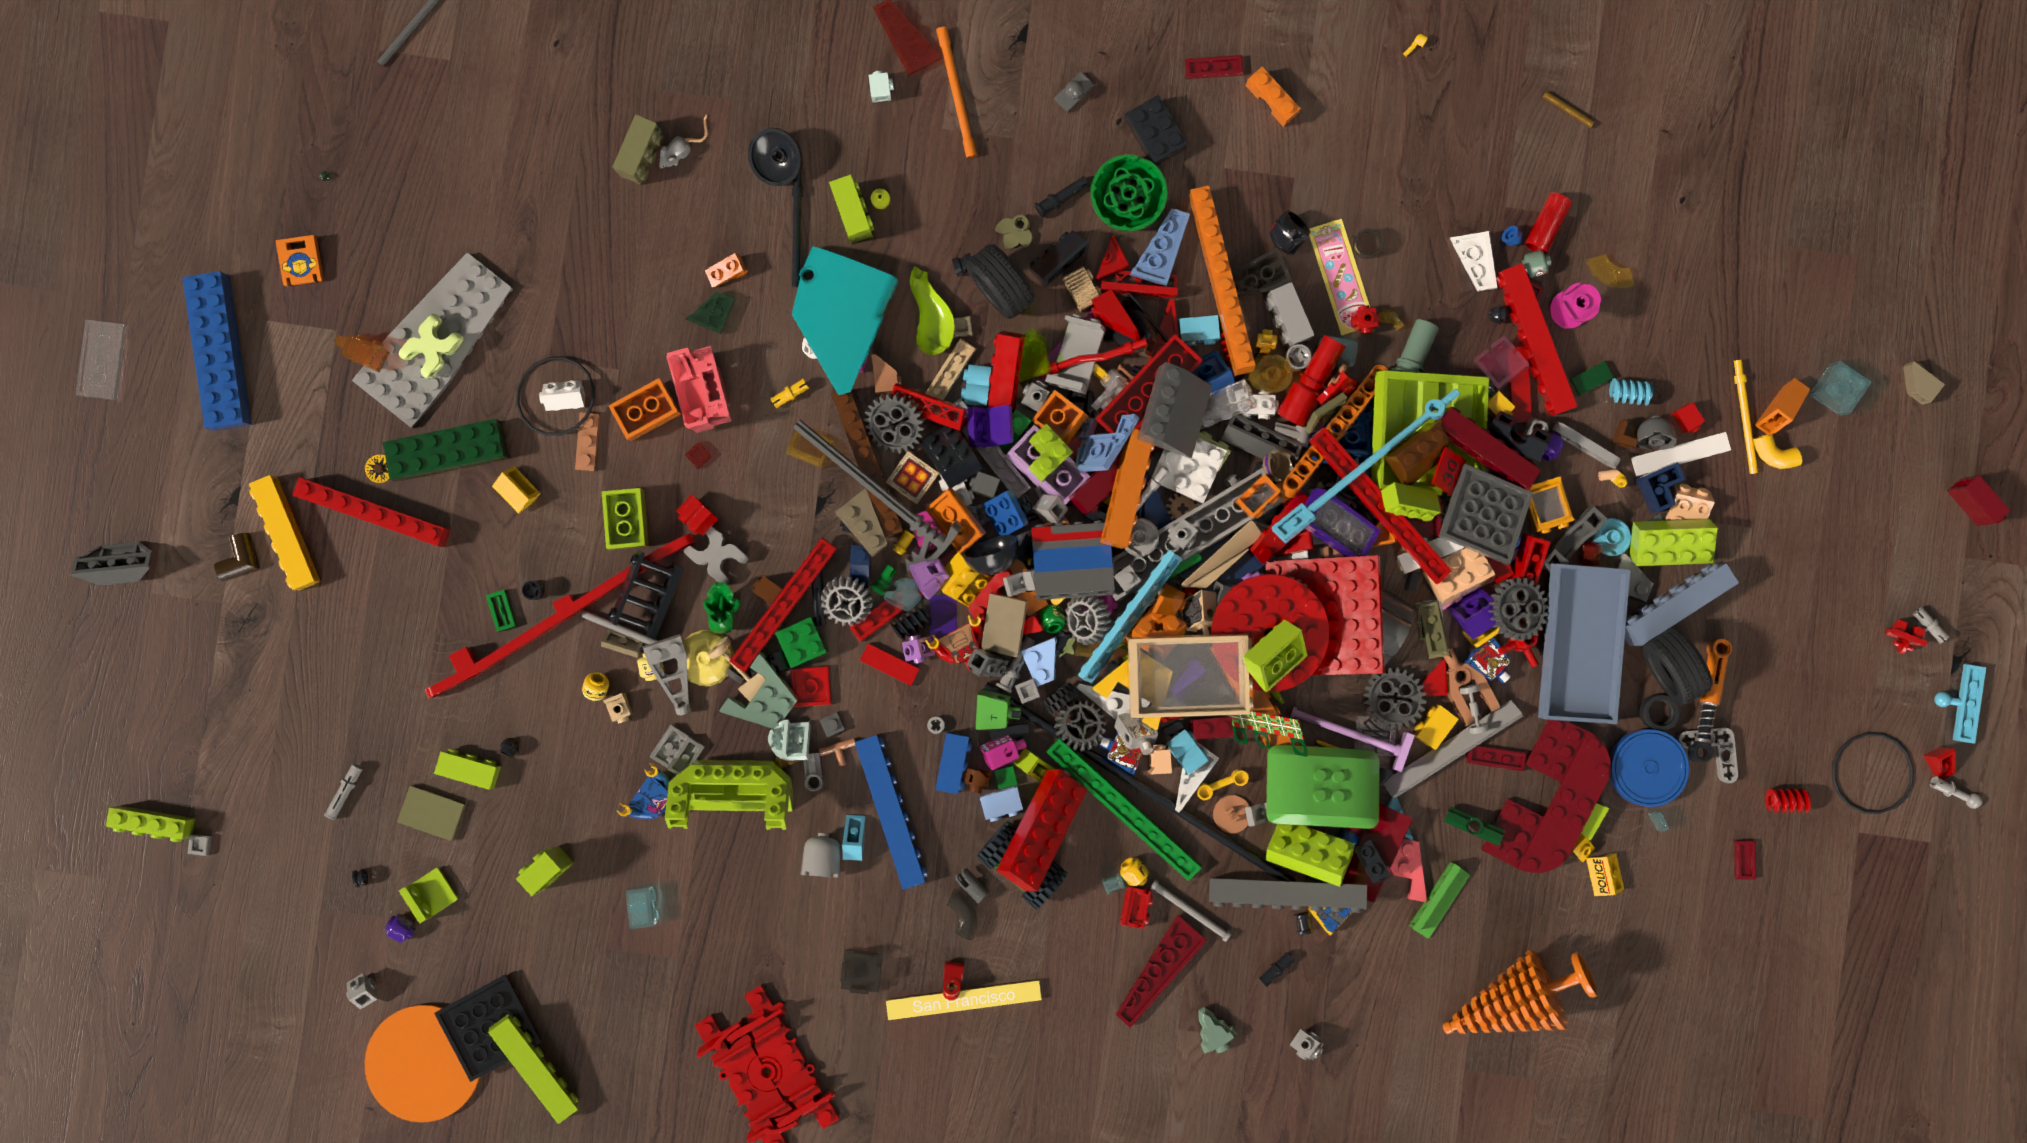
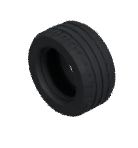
(1000, 281)
(1677, 666)

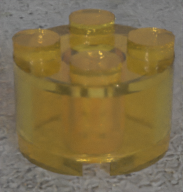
(1279, 368)

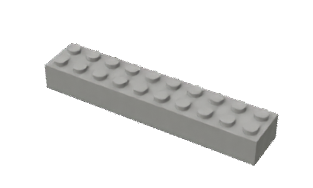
(1212, 519)

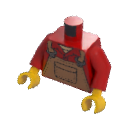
(960, 643)

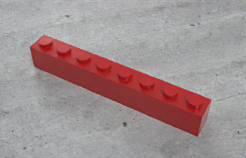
(1536, 339)
(371, 512)

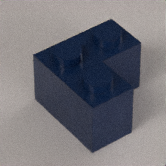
(1655, 486)

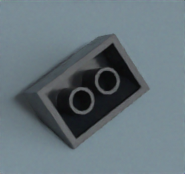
(1058, 257)

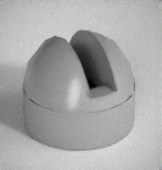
(1231, 480)

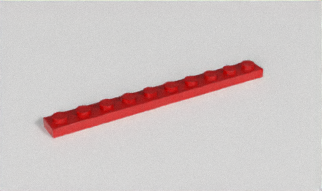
(1372, 498)

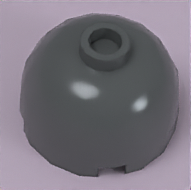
(1656, 433)

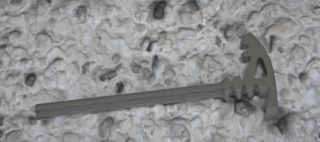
(915, 521)

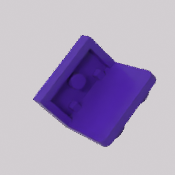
(990, 426)

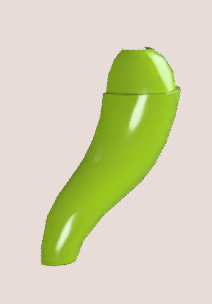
(936, 320)

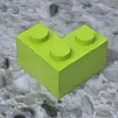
(1052, 452)

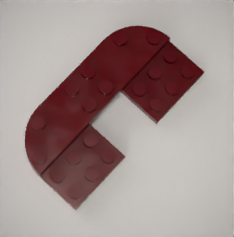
(1582, 768)

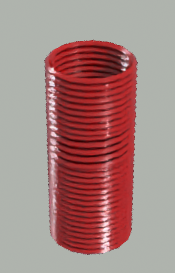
(1548, 224)

